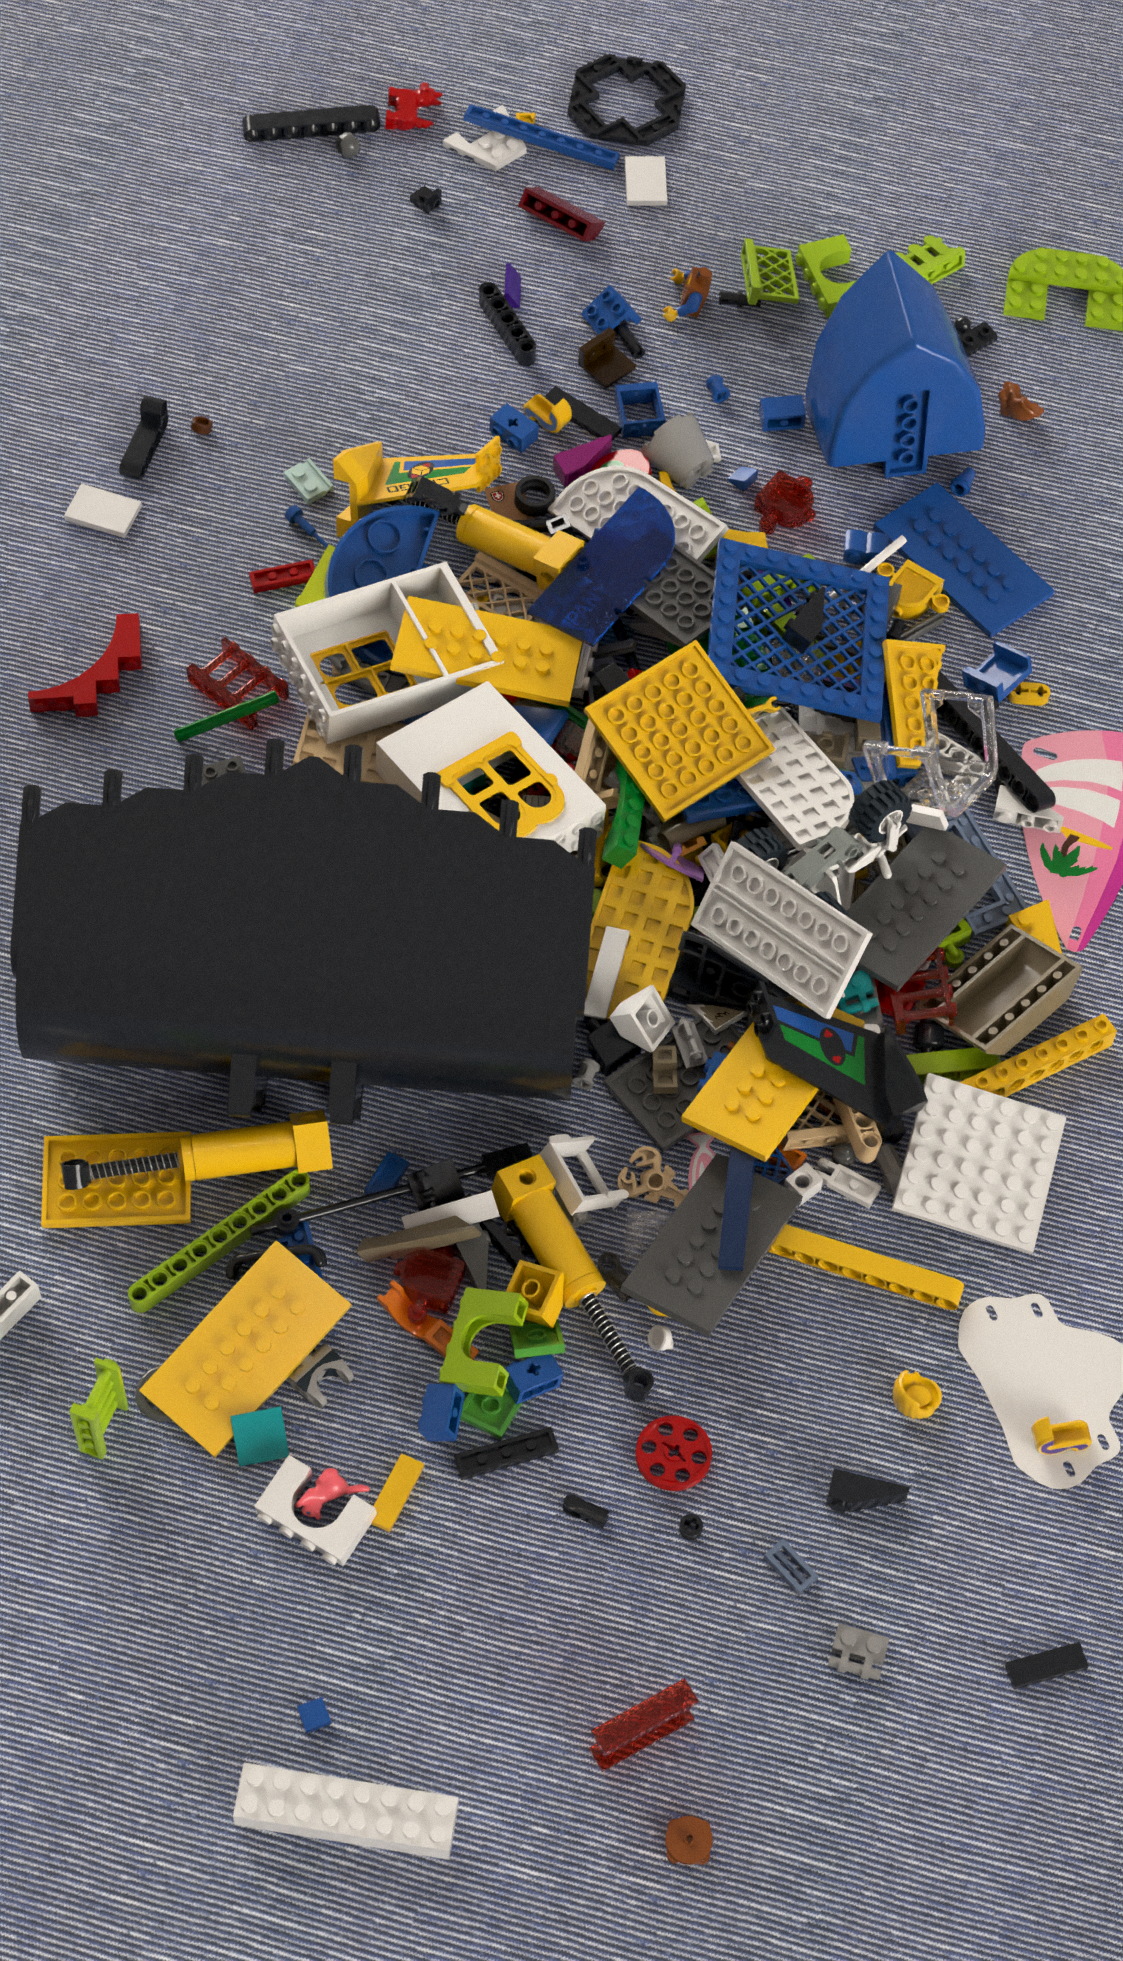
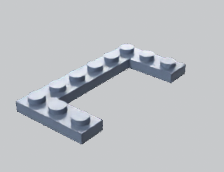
(1003, 890)

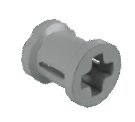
(586, 1074)

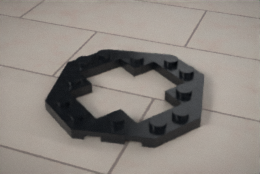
(620, 129)

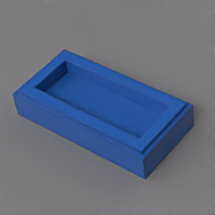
(387, 1174)

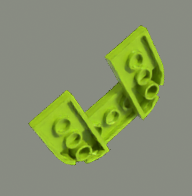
(1042, 267)

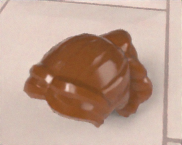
(1017, 405)

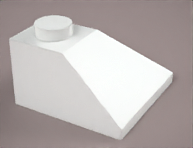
(643, 1019)

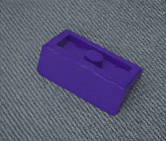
(512, 286)

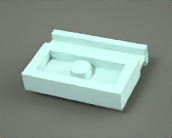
(308, 481)

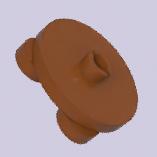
(688, 1841)

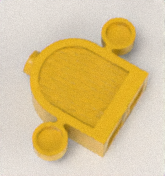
(918, 592)

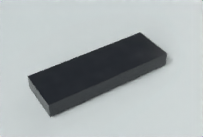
(1046, 1665)

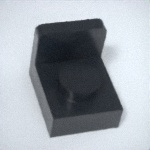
(426, 199)

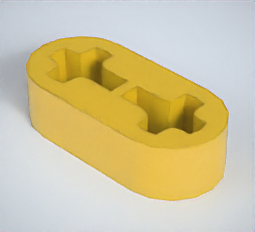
(1029, 694)

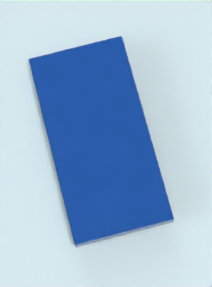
(544, 720)

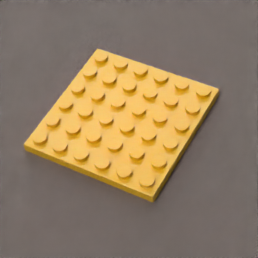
(679, 730)

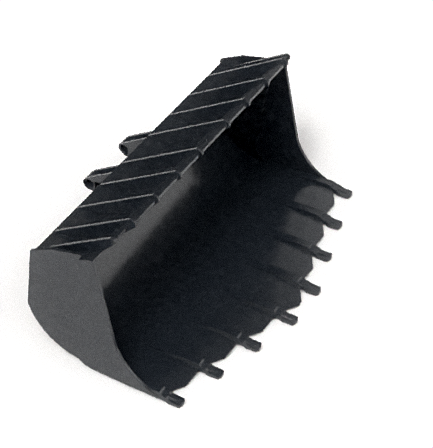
(301, 936)

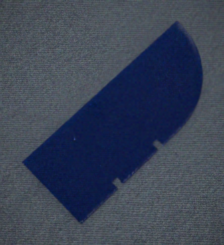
(609, 570)

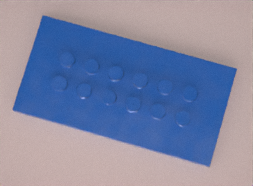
(976, 566)

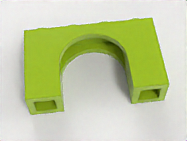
(817, 257)
(477, 1311)

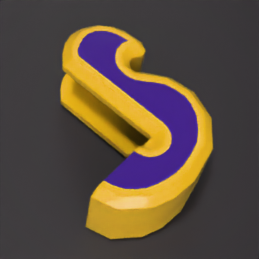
(1060, 1437)

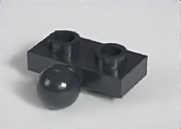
(974, 338)

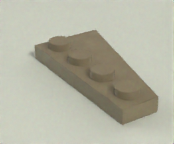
(833, 746)

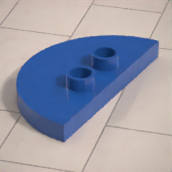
(379, 549)

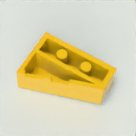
(1037, 922)

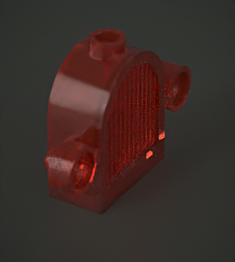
(785, 502)
(430, 1281)

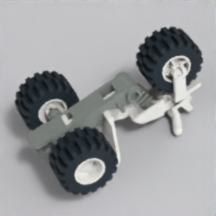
(876, 814)

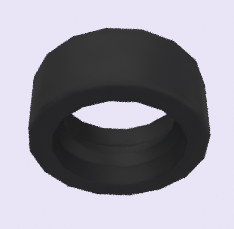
(534, 482)

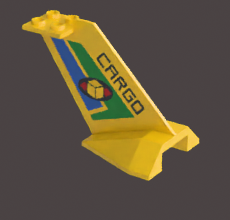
(388, 479)

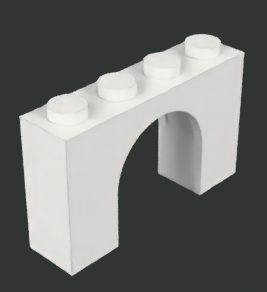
(333, 1541)

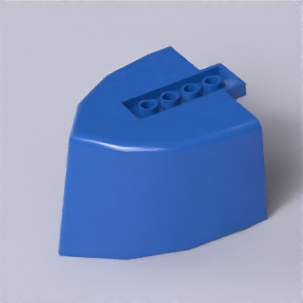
(892, 376)

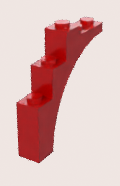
(103, 677)

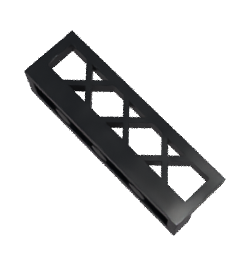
(503, 1243)

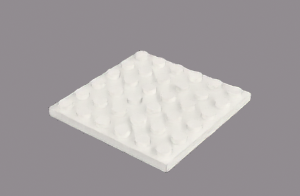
(979, 1164)

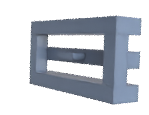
(805, 1584)

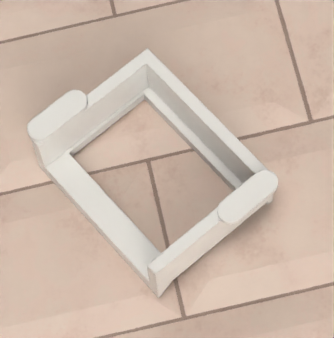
(574, 1200)

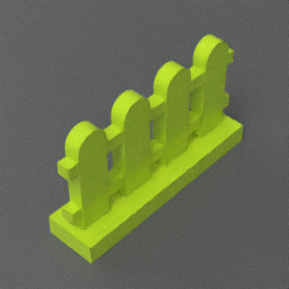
(934, 268)

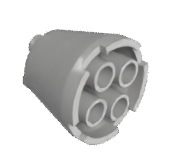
(680, 450)

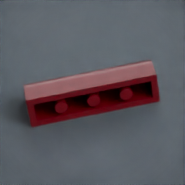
(561, 213)

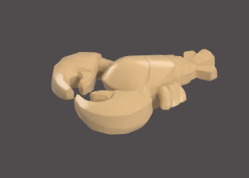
(651, 1180)

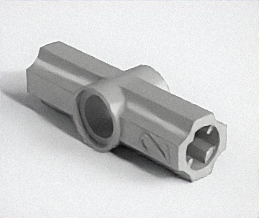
(891, 1168)

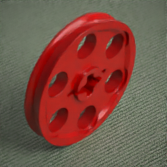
(673, 1464)

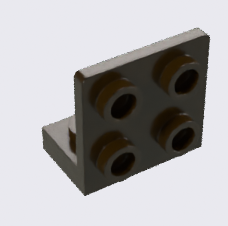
(604, 360)

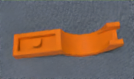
(432, 1331)

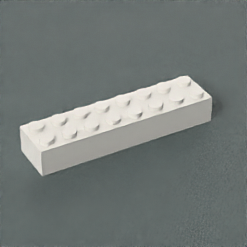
(346, 1811)

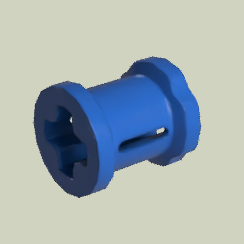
(717, 388)

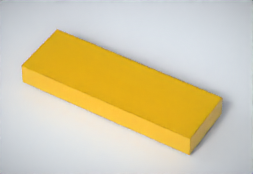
(396, 1491)

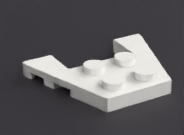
(490, 150)

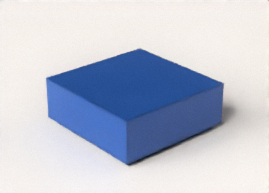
(314, 1715)

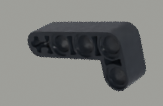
(146, 437)

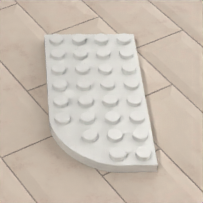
(797, 783)

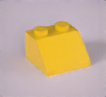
(541, 1289)

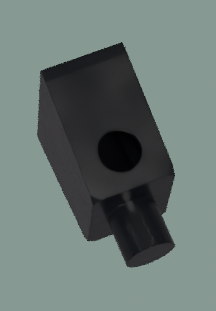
(608, 1046)

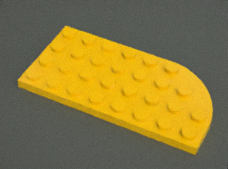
(656, 909)

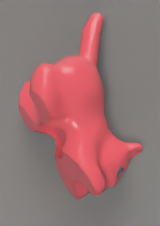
(327, 1488)

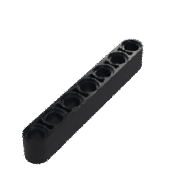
(310, 123)

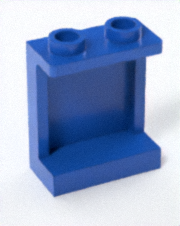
(999, 672)

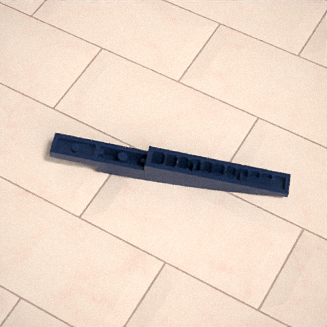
(736, 1210)

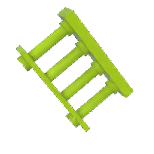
(93, 1417)

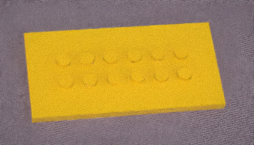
(536, 656)
(751, 1098)
(245, 1347)

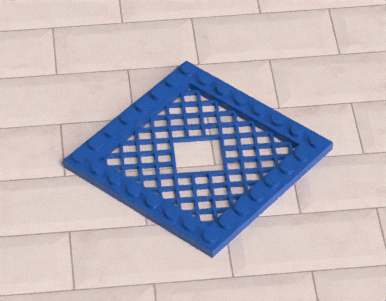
(722, 626)

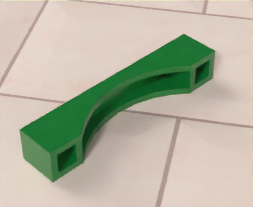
(624, 833)

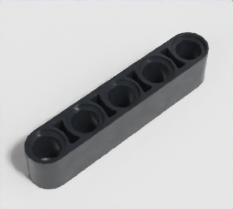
(507, 324)

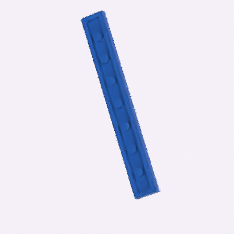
(541, 137)

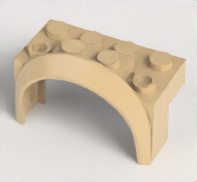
(595, 764)

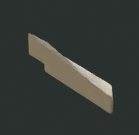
(421, 1237)

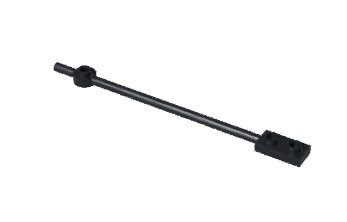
(490, 1164)

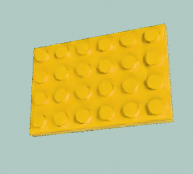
(116, 1201)

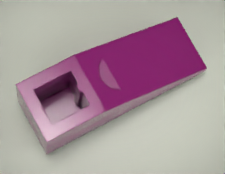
(579, 460)

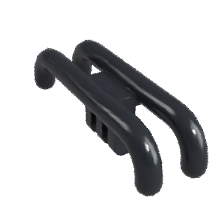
(237, 1261)

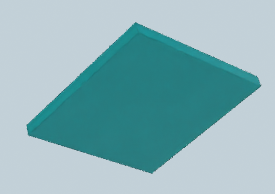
(259, 1436)

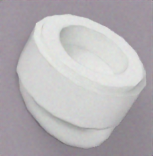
(660, 1338)

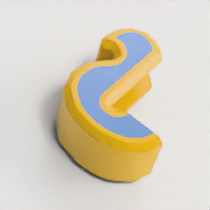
(549, 416)

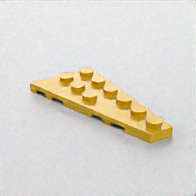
(908, 671)

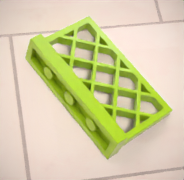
(753, 274)

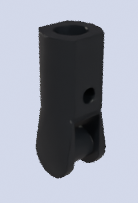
(585, 1511)

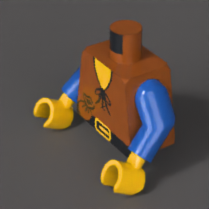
(693, 294)

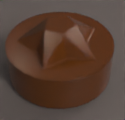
(201, 425)

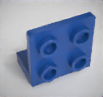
(609, 310)

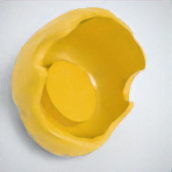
(916, 1395)

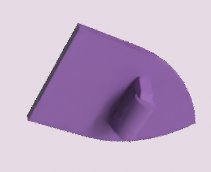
(687, 867)

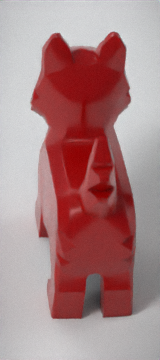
(407, 104)

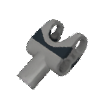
(314, 1369)

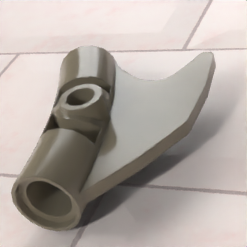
(678, 831)

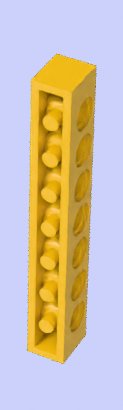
(1046, 1058)

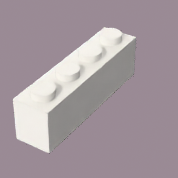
(16, 1300)

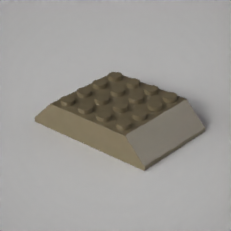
(1007, 990)

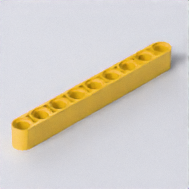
(868, 1267)

